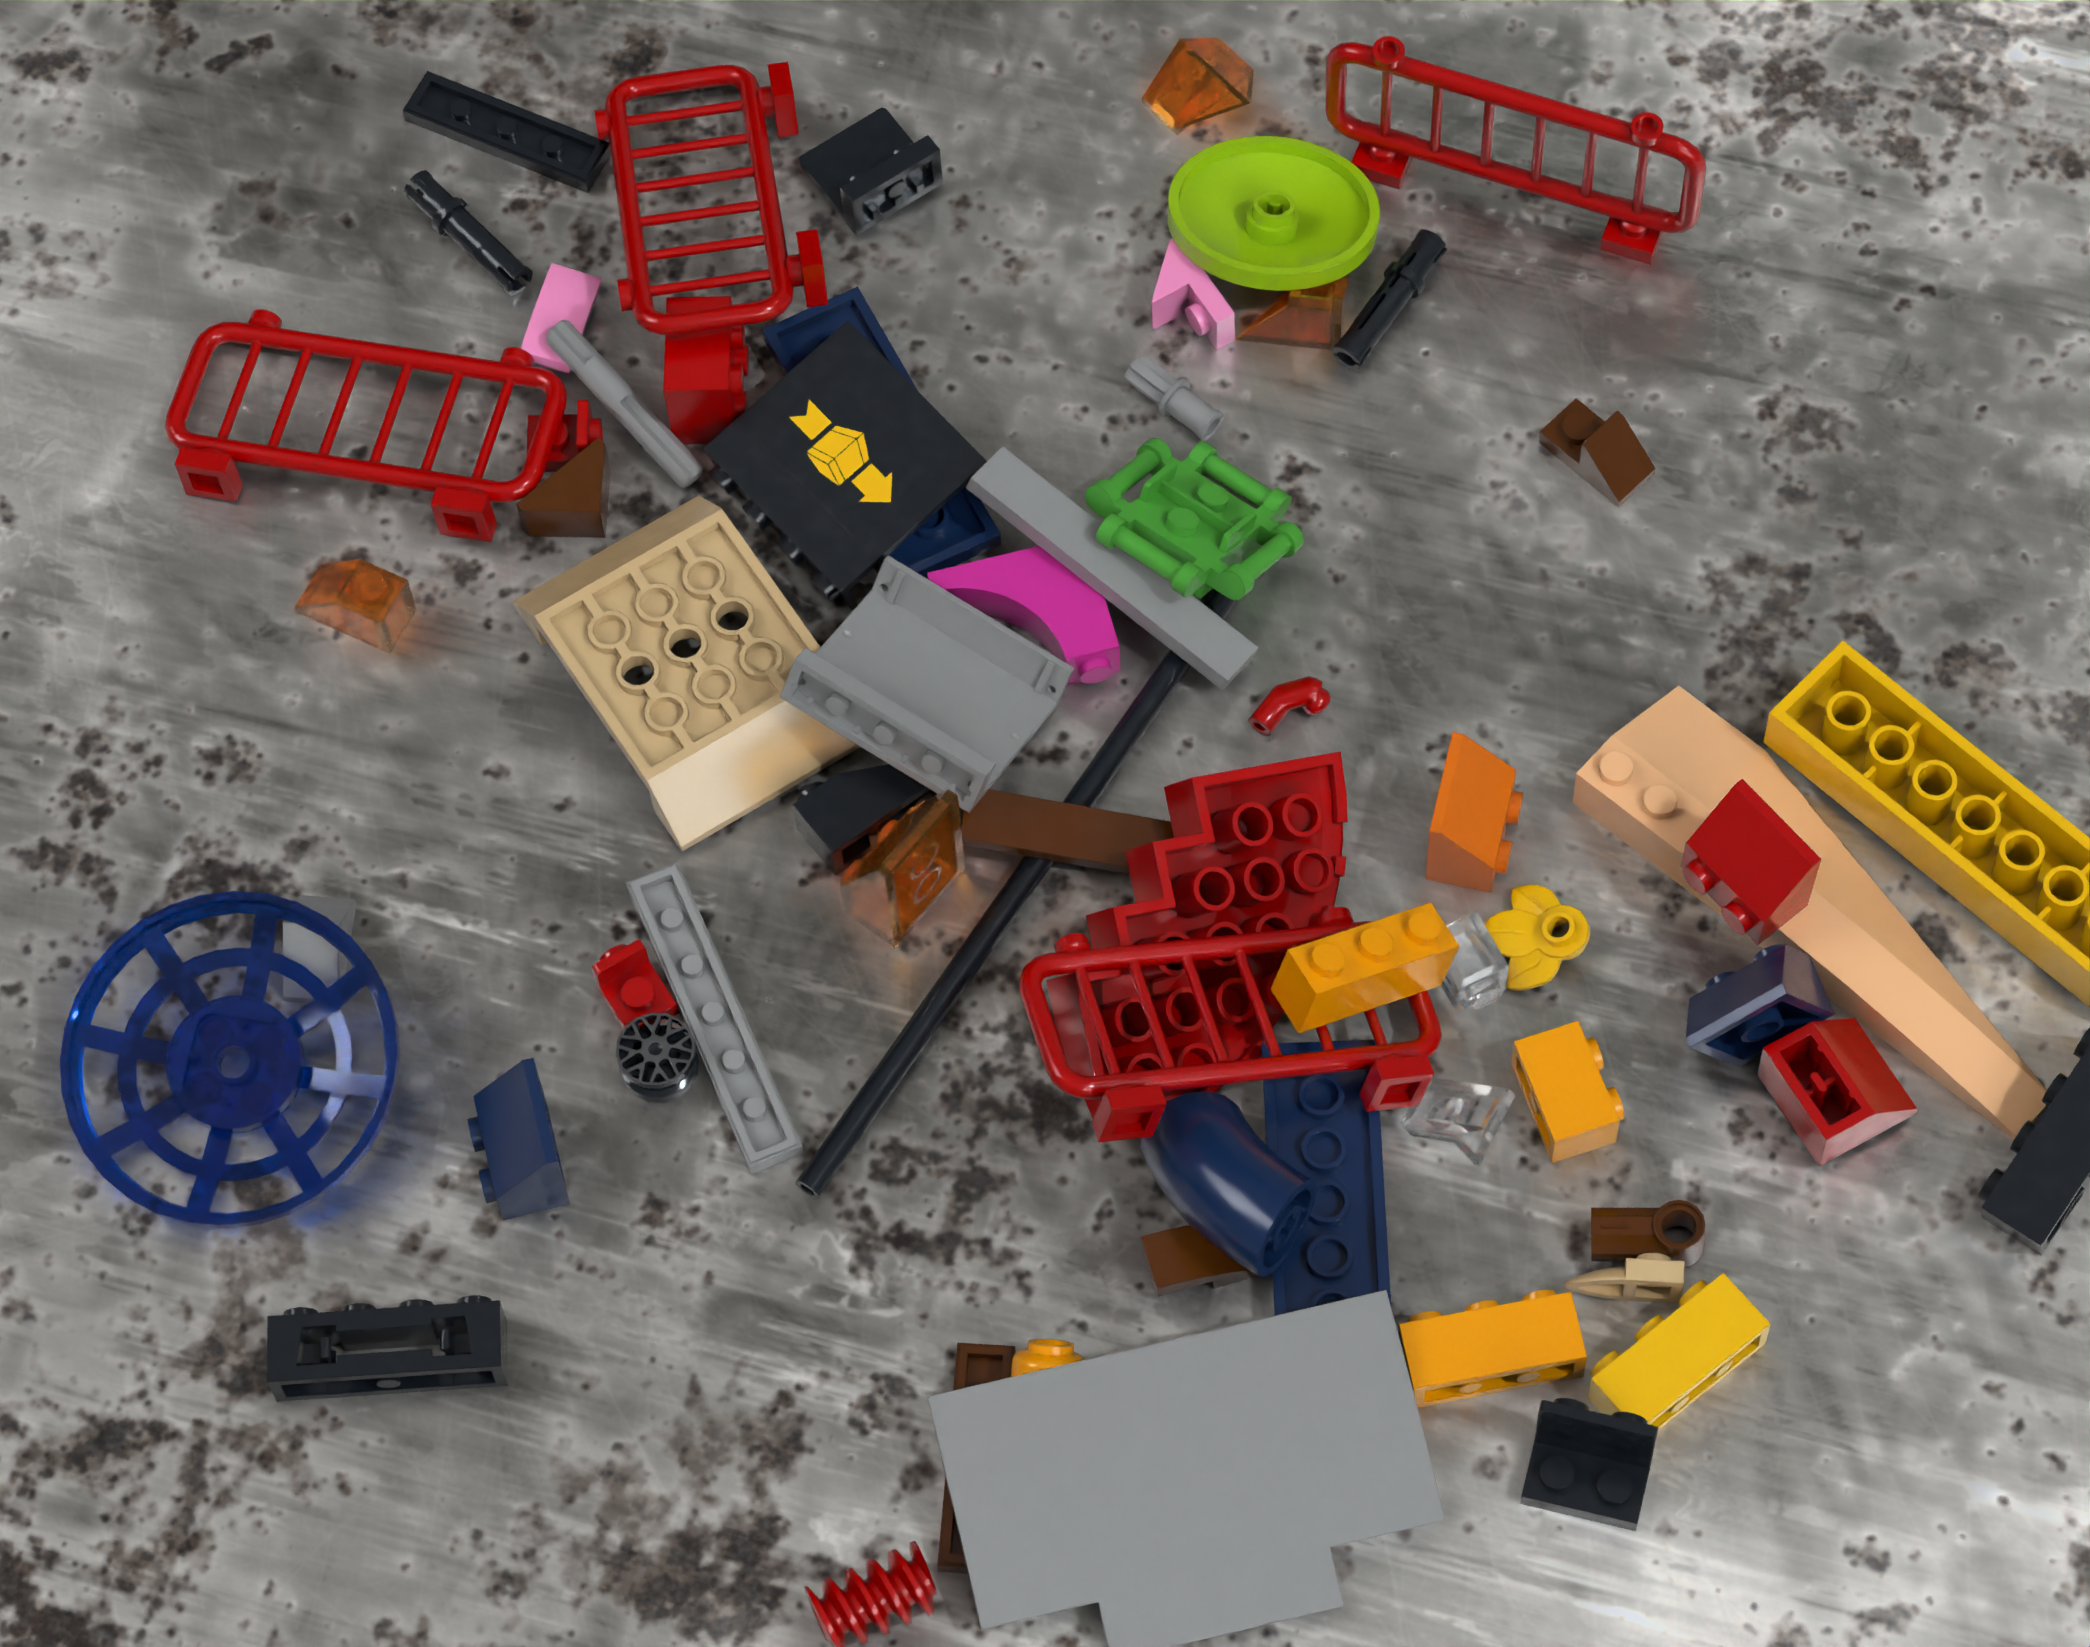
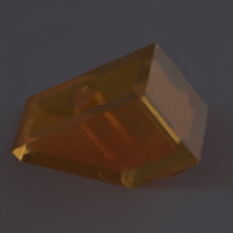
(360, 602)

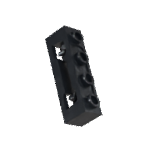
(306, 1367)

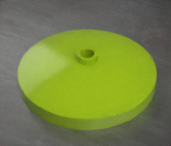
(1273, 213)

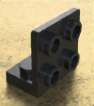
(873, 169)
(1589, 1463)

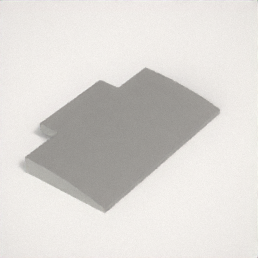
(1189, 1475)

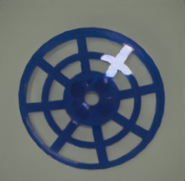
(204, 1040)

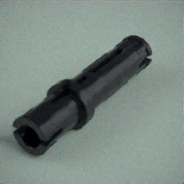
(452, 218)
(1401, 283)

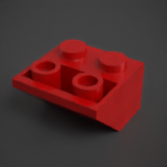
(1833, 1086)

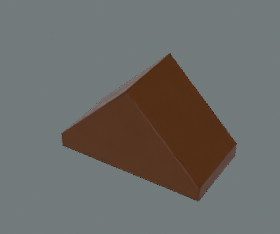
(571, 499)

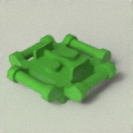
(1192, 526)

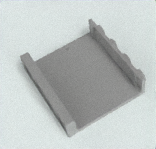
(929, 684)

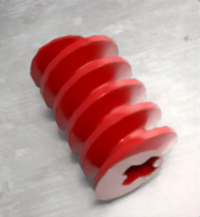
(874, 1597)

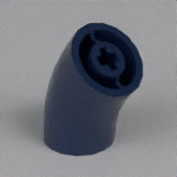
(1228, 1181)

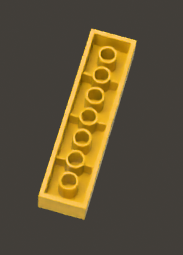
(1943, 808)

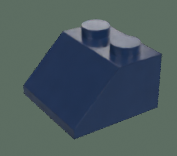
(1756, 1005)
(518, 1143)

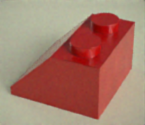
(1750, 864)

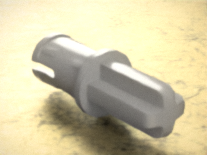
(1174, 397)

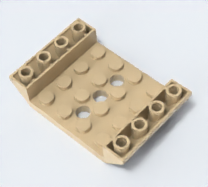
(708, 725)

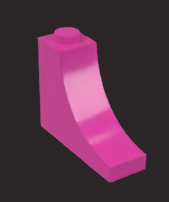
(1044, 600)

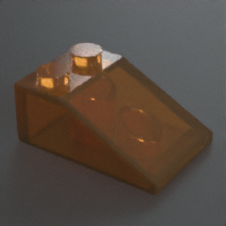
(906, 869)

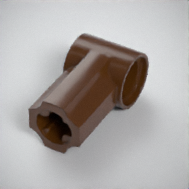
(1636, 1231)

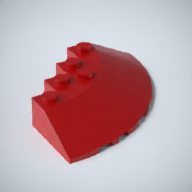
(1244, 858)

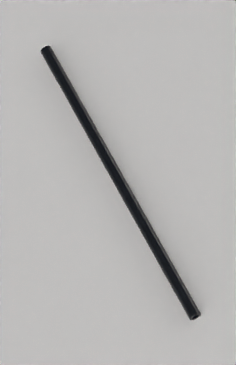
(991, 926)

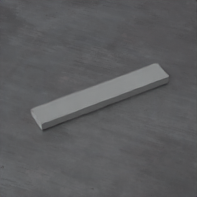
(1135, 589)
(714, 1018)

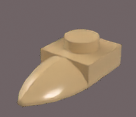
(1643, 1279)

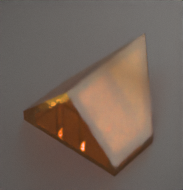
(1198, 83)
(1303, 318)

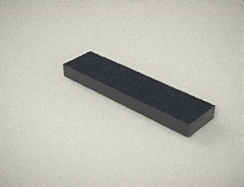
(507, 131)

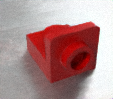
(572, 437)
(632, 984)

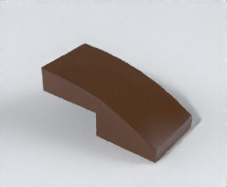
(1185, 1259)

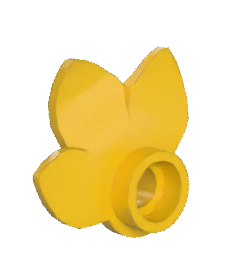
(1527, 936)

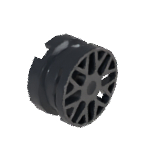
(658, 1059)

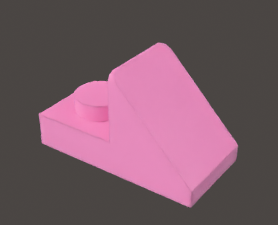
(1189, 290)

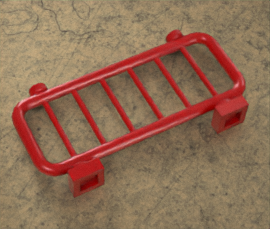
(1387, 153)
(783, 269)
(459, 501)
(1135, 1099)

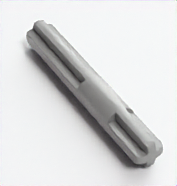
(624, 403)

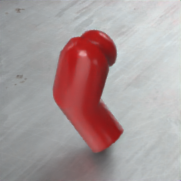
(1286, 697)

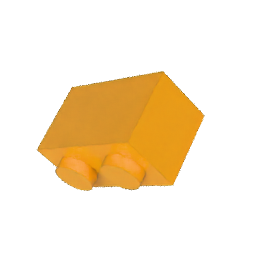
(1567, 1091)

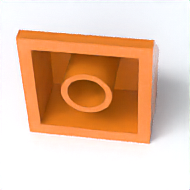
(1472, 817)

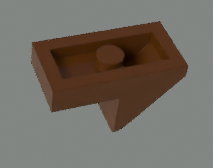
(1599, 450)

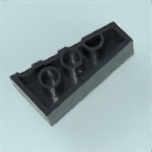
(2049, 1164)

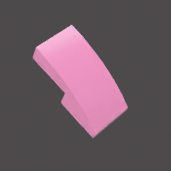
(564, 296)

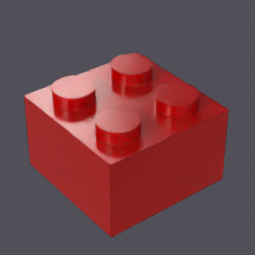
(704, 375)

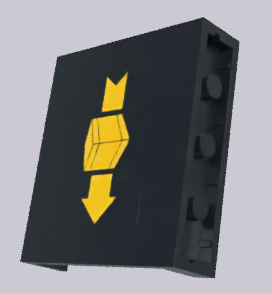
(842, 461)

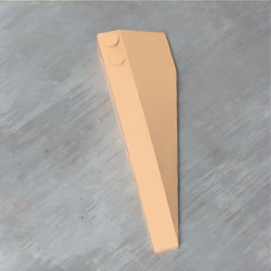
(1666, 777)

